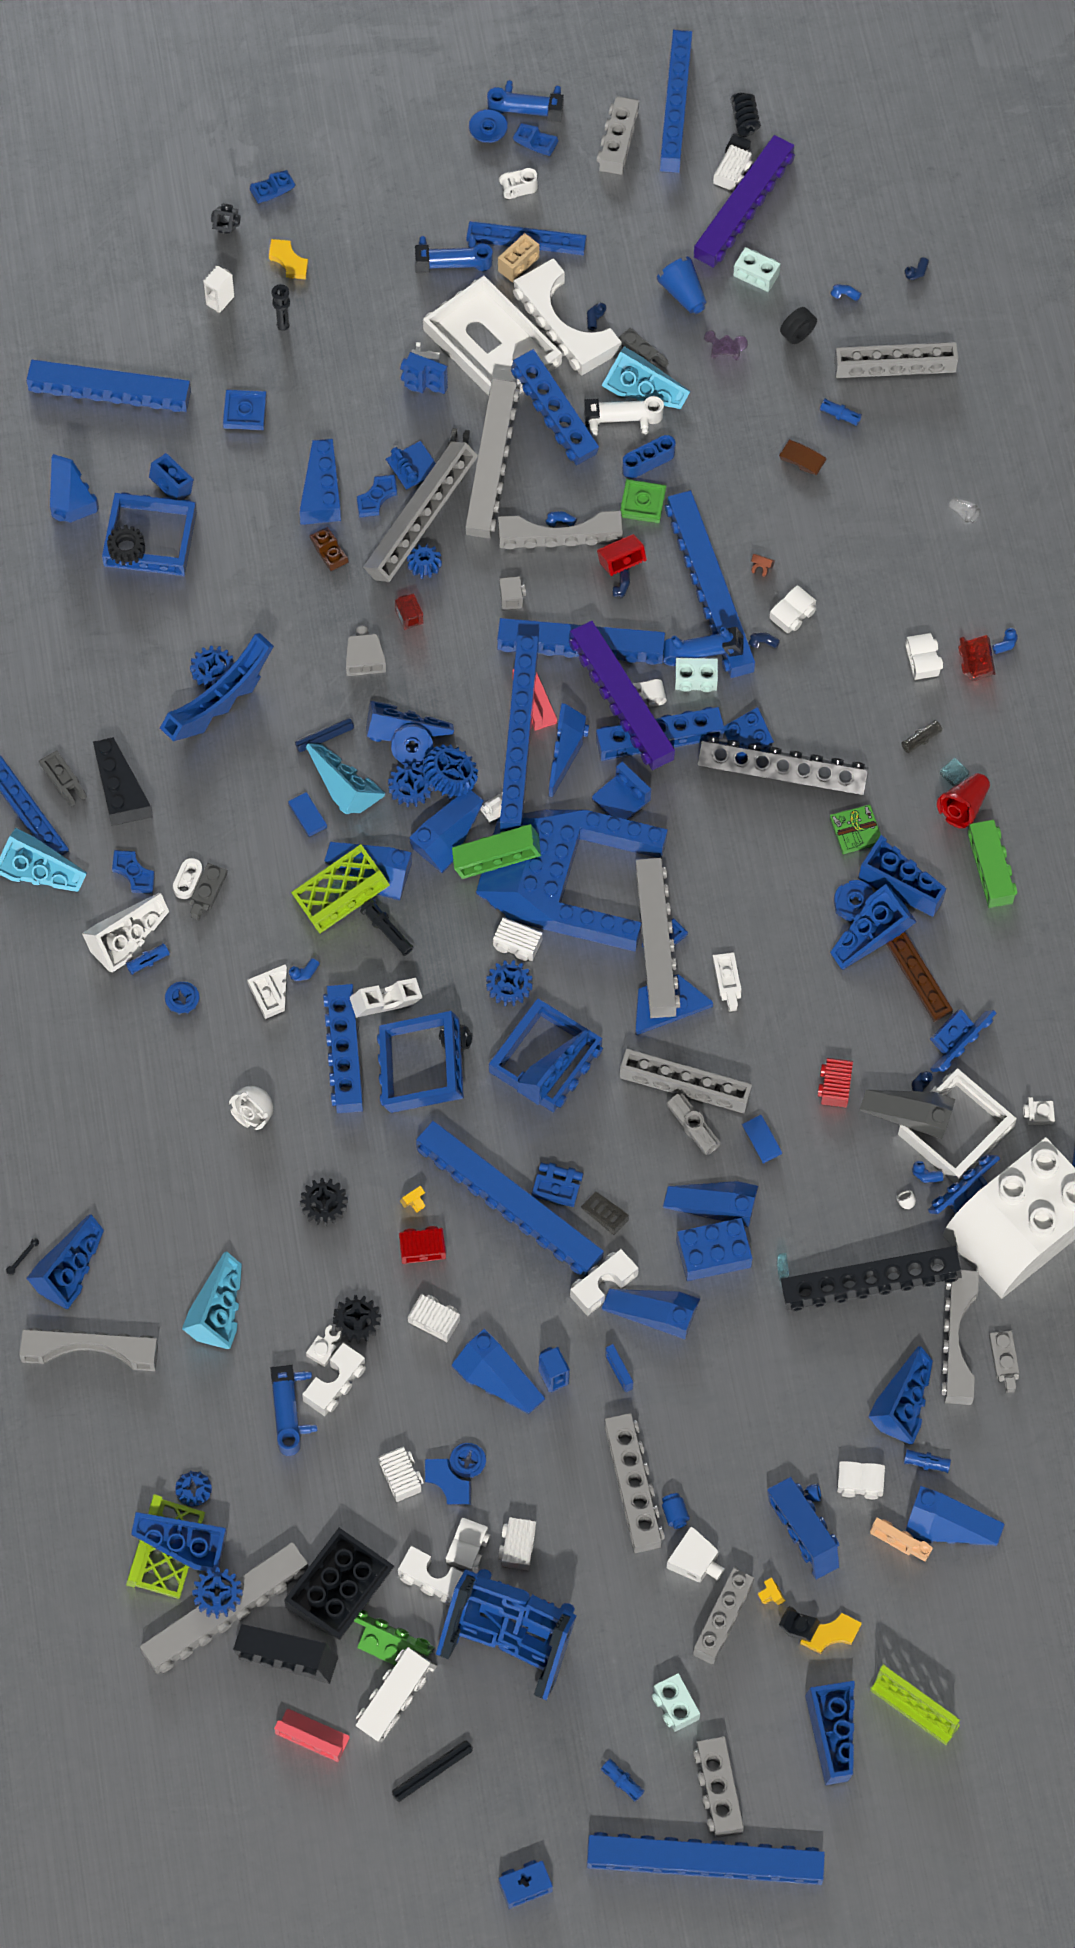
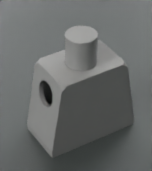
(364, 654)

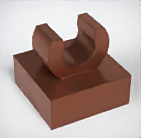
(762, 562)

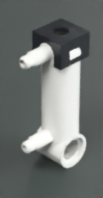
(623, 411)

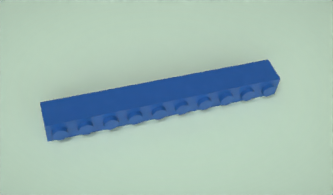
(707, 577)
(519, 733)
(509, 1199)
(705, 1859)

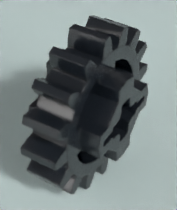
(314, 1202)
(360, 1309)

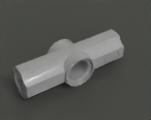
(700, 1134)

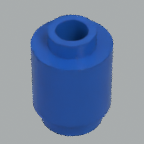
(675, 1511)

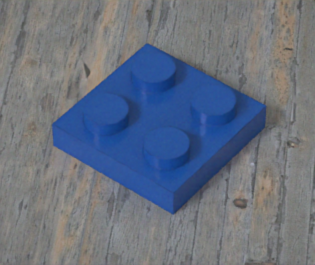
(244, 410)

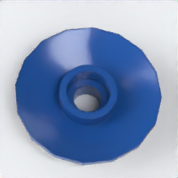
(488, 120)

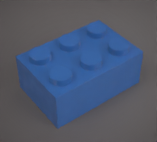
(714, 1249)

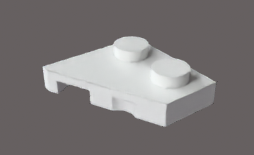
(270, 991)

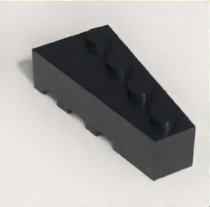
(121, 789)

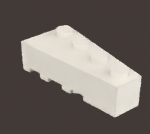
(394, 1694)

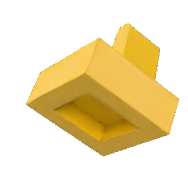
(414, 1199)
(771, 1593)

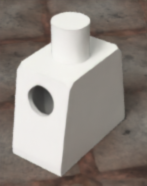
(695, 1558)

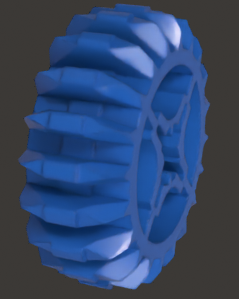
(450, 771)

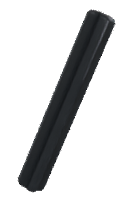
(432, 1771)

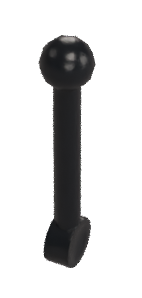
(11, 1269)

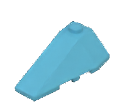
(640, 379)
(344, 785)
(35, 862)
(213, 1312)

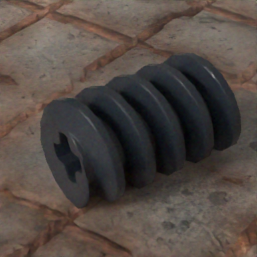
(745, 114)

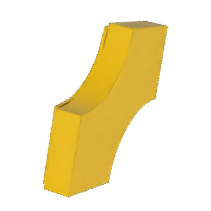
(294, 265)
(839, 1631)

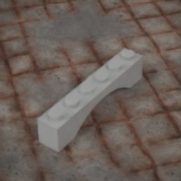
(517, 532)
(42, 1346)
(959, 1379)

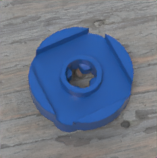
(411, 733)
(849, 891)

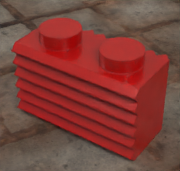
(622, 554)
(836, 1082)
(422, 1245)

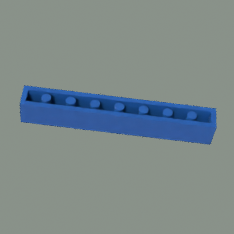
(676, 101)
(108, 385)
(554, 639)

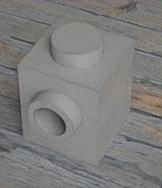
(511, 592)

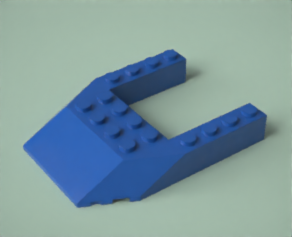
(535, 887)

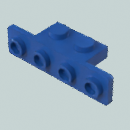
(956, 1034)
(962, 1191)

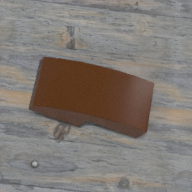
(803, 457)
(328, 549)

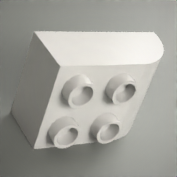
(1018, 1219)

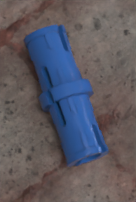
(840, 412)
(147, 958)
(927, 1461)
(622, 1780)

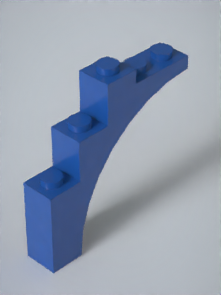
(219, 698)

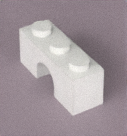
(377, 1000)
(616, 1268)
(324, 1395)
(414, 1571)

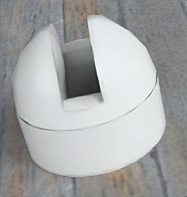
(906, 1199)

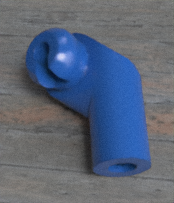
(1008, 642)

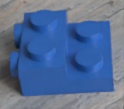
(423, 373)

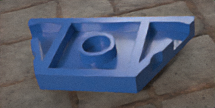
(691, 1002)

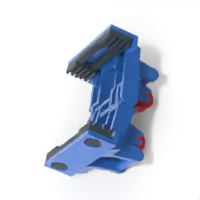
(501, 1604)

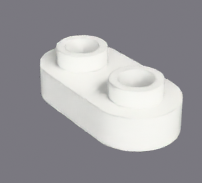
(187, 880)

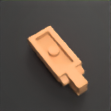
(900, 1539)

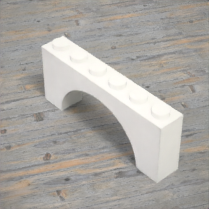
(582, 349)

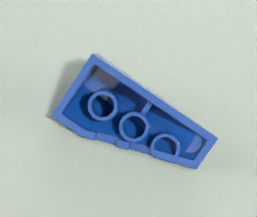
(390, 861)
(877, 924)
(64, 1267)
(900, 1403)

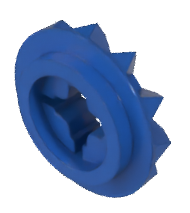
(188, 990)
(462, 1452)
(186, 1496)

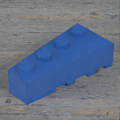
(320, 492)

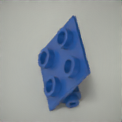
(411, 464)
(749, 729)

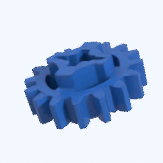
(207, 661)
(403, 791)
(506, 991)
(208, 1592)

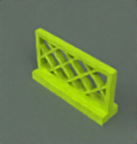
(348, 899)
(143, 1552)
(915, 1705)

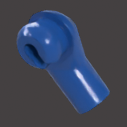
(849, 291)
(561, 516)
(304, 973)
(924, 1175)

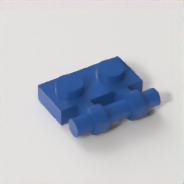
(557, 1190)

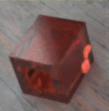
(408, 611)

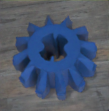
(424, 561)

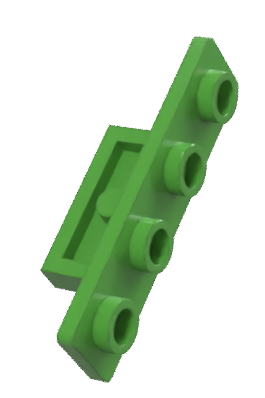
(387, 1641)

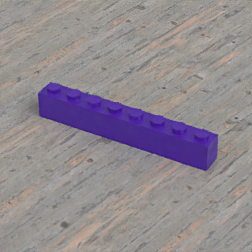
(743, 201)
(621, 695)

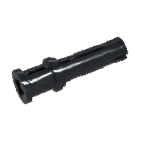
(281, 303)
(381, 920)

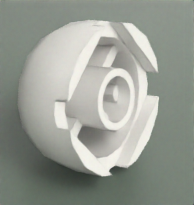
(252, 1106)

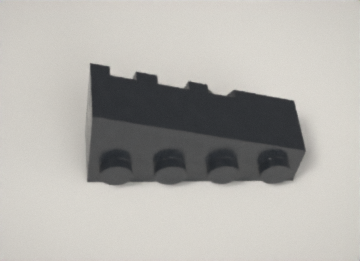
(286, 1652)

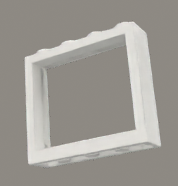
(1006, 1120)

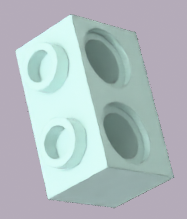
(755, 272)
(696, 669)
(681, 1700)

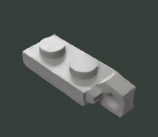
(1005, 1359)

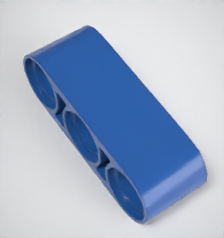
(642, 463)

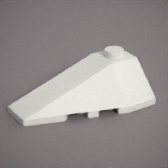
(121, 934)

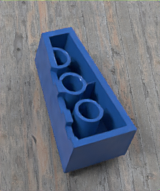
(904, 878)
(805, 1527)
(833, 1729)

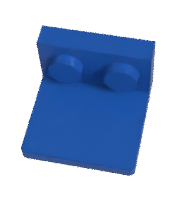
(623, 794)

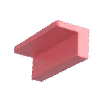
(542, 710)
(312, 1735)

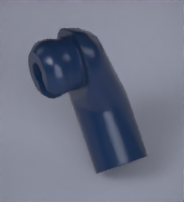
(918, 272)
(594, 314)
(620, 591)
(763, 637)
(922, 1081)

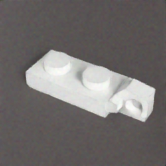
(727, 979)

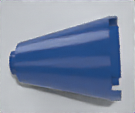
(683, 284)

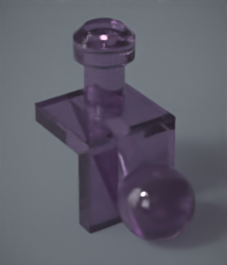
(726, 345)

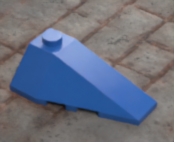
(68, 493)
(385, 719)
(570, 737)
(446, 830)
(545, 1073)
(714, 1200)
(661, 1310)
(492, 1369)
(944, 1519)
(188, 1542)

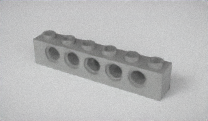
(896, 360)
(687, 1080)
(641, 1538)

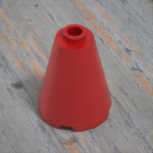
(964, 800)

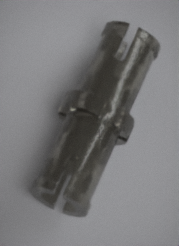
(921, 736)

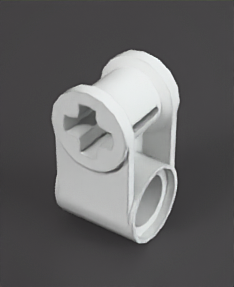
(520, 182)
(651, 692)

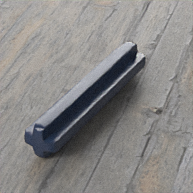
(325, 734)

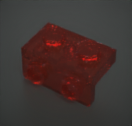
(977, 658)

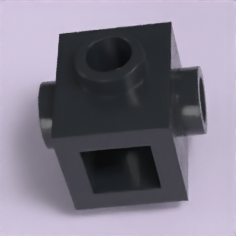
(220, 223)

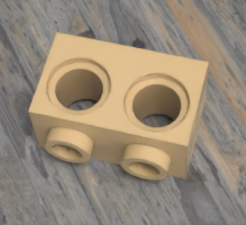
(518, 257)

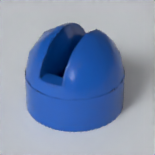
(814, 1493)

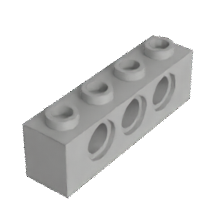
(618, 136)
(723, 1616)
(716, 1750)

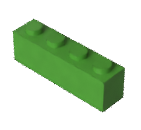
(496, 851)
(991, 863)

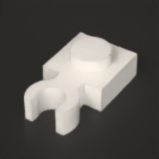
(323, 1349)

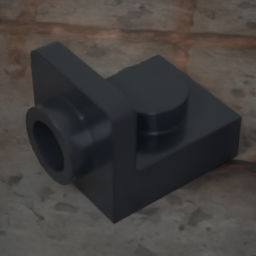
(798, 1624)

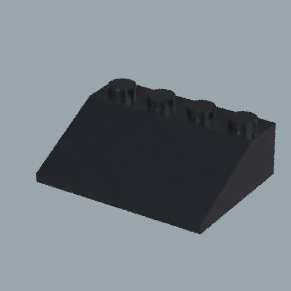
(338, 1584)

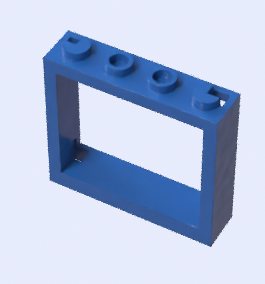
(149, 562)
(537, 1010)
(453, 1062)

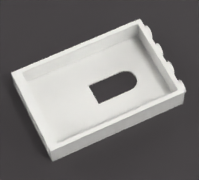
(487, 305)

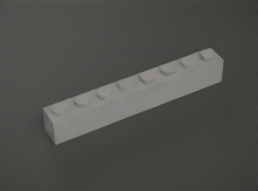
(491, 458)
(420, 511)
(655, 935)
(197, 1629)

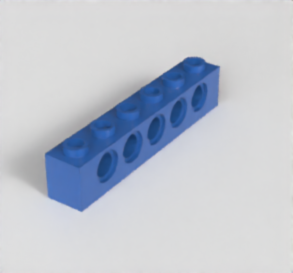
(555, 397)
(691, 734)
(349, 1100)

